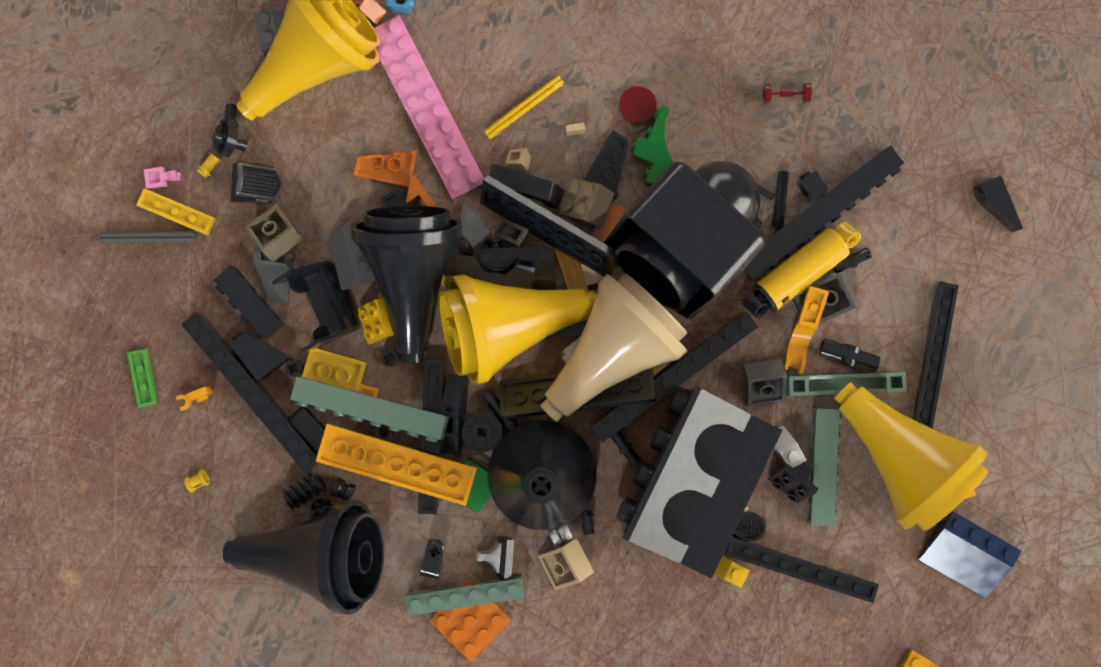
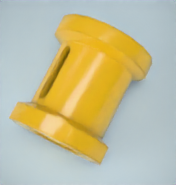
(197, 481)

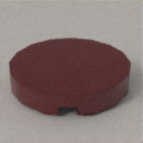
(637, 105)

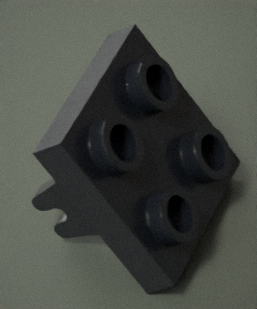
(794, 482)

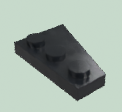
(608, 163)

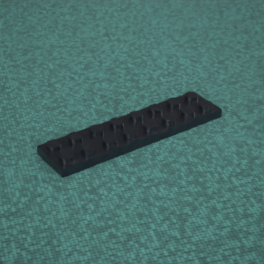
(548, 227)
(525, 395)

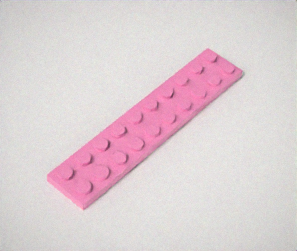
(427, 109)

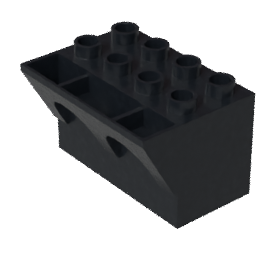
(697, 480)

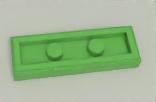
(142, 378)

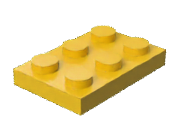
(334, 369)

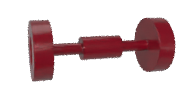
(806, 92)

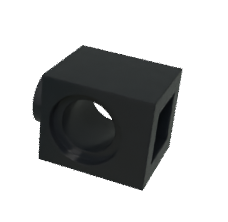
(812, 185)

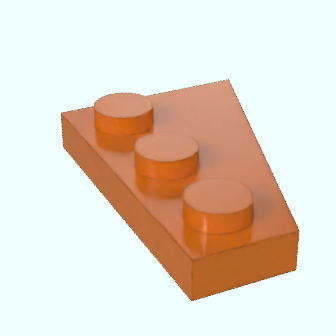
(387, 168)

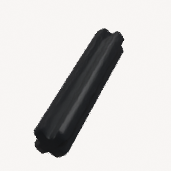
(780, 198)

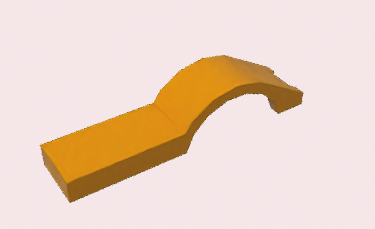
(805, 328)

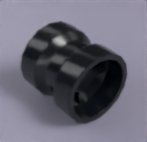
(343, 490)

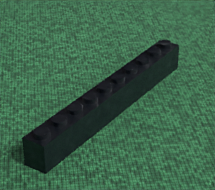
(823, 211)
(678, 373)
(251, 390)

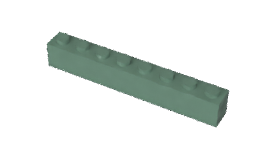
(370, 408)

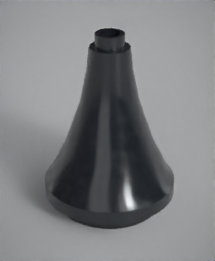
(408, 259)
(545, 451)
(328, 556)

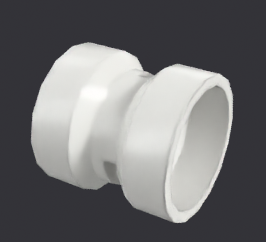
(564, 532)

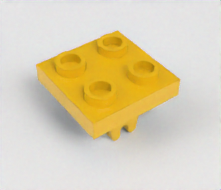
(375, 321)

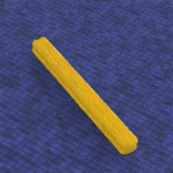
(523, 107)

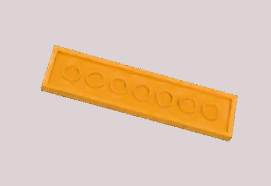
(396, 464)

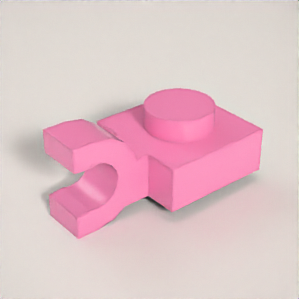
(158, 177)

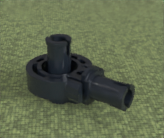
(226, 133)

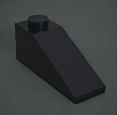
(997, 201)

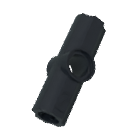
(849, 355)

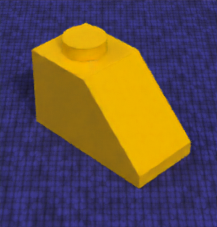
(732, 571)

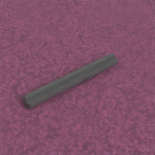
(147, 237)

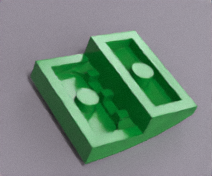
(480, 489)

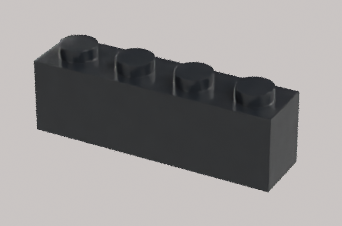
(249, 302)

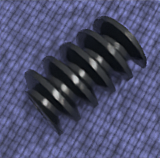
(304, 491)

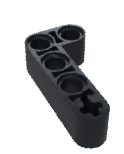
(529, 186)

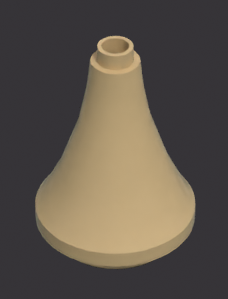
(621, 338)

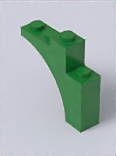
(654, 149)

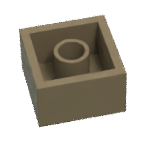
(587, 203)
(274, 233)

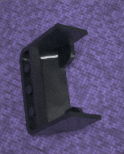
(327, 299)

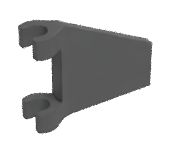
(270, 271)

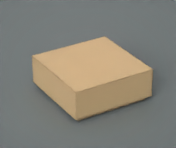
(575, 128)

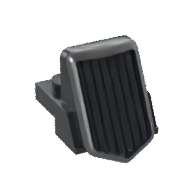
(254, 183)

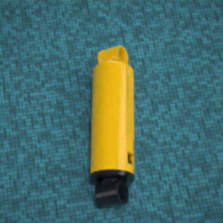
(801, 270)

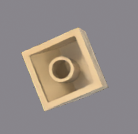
(566, 564)

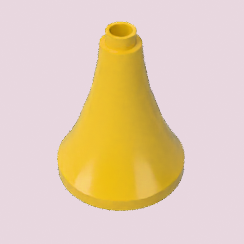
(310, 47)
(494, 323)
(921, 467)

